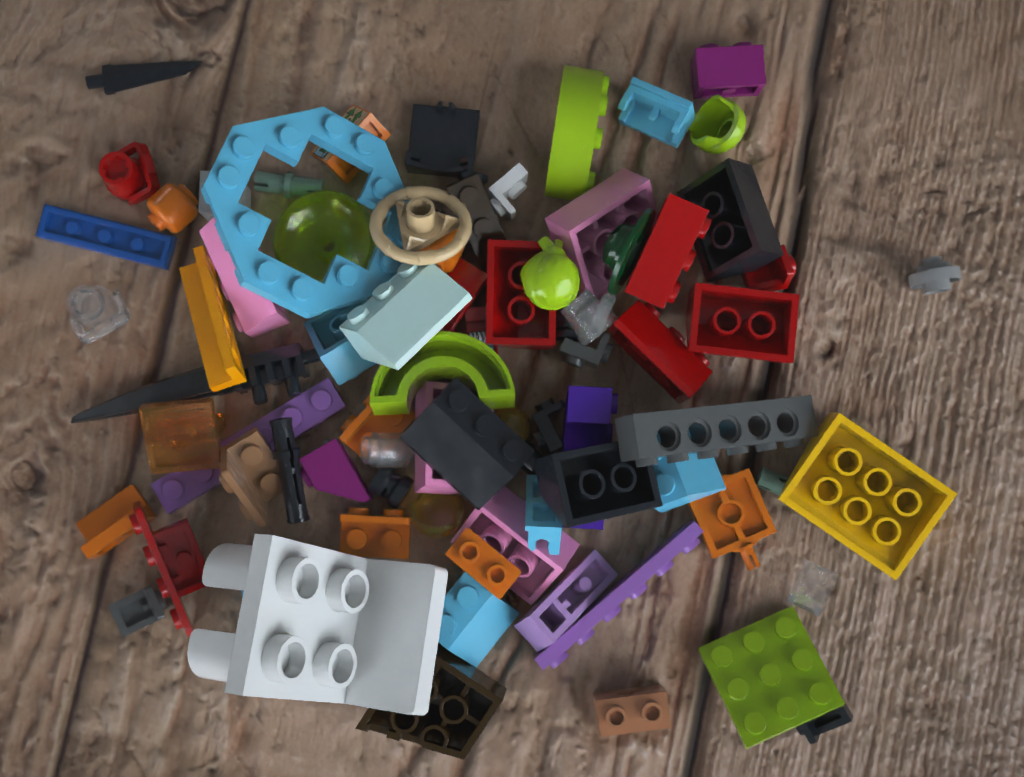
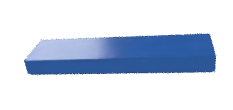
(106, 237)

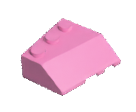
(592, 217)
(252, 312)

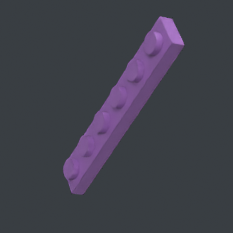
(307, 412)
(630, 585)

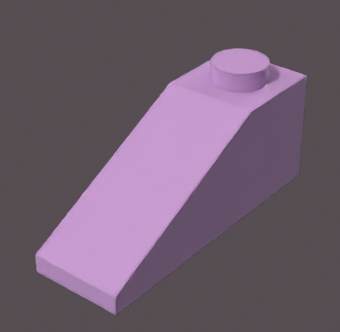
(566, 601)

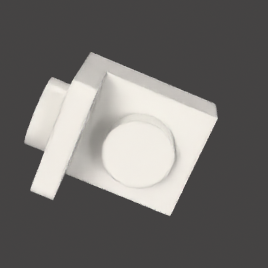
(511, 186)

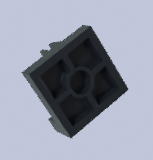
(442, 140)

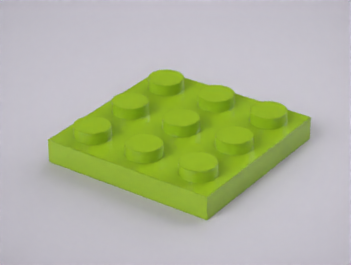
(770, 677)

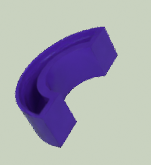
(588, 422)

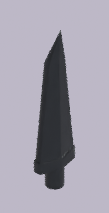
(129, 76)

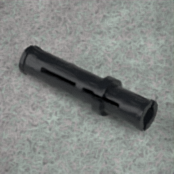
(289, 469)

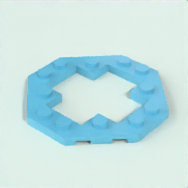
(244, 229)

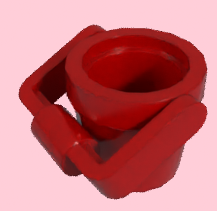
(130, 177)

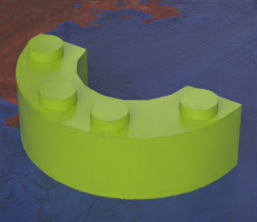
(576, 133)
(445, 357)

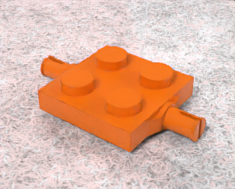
(734, 518)

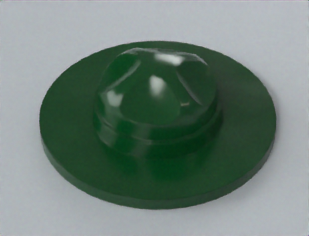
(624, 248)

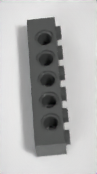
(768, 422)

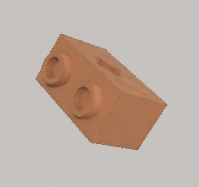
(631, 710)

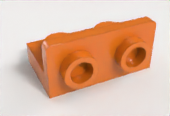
(366, 423)
(375, 534)
(483, 563)

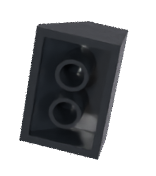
(741, 226)
(467, 444)
(595, 485)

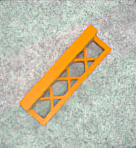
(212, 323)

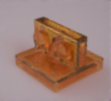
(182, 435)

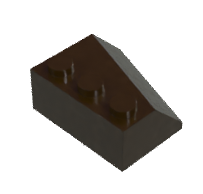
(457, 714)

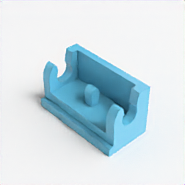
(656, 112)
(540, 519)

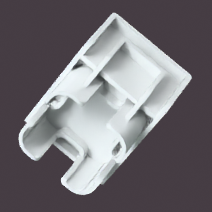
(323, 626)

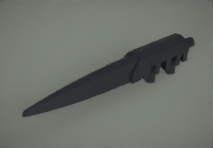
(260, 369)

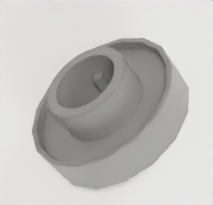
(934, 276)

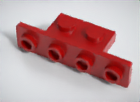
(177, 558)

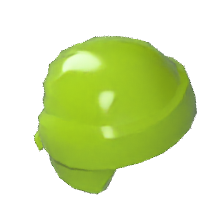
(718, 125)
(550, 276)

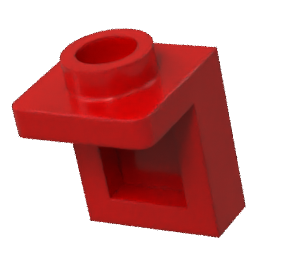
(772, 276)

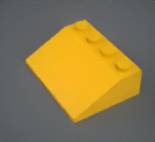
(865, 494)

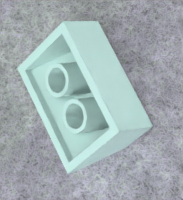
(404, 314)

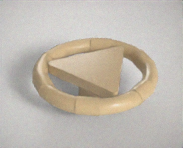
(421, 225)

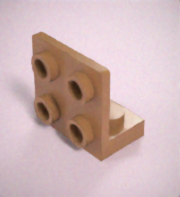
(251, 474)

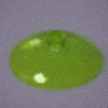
(322, 219)

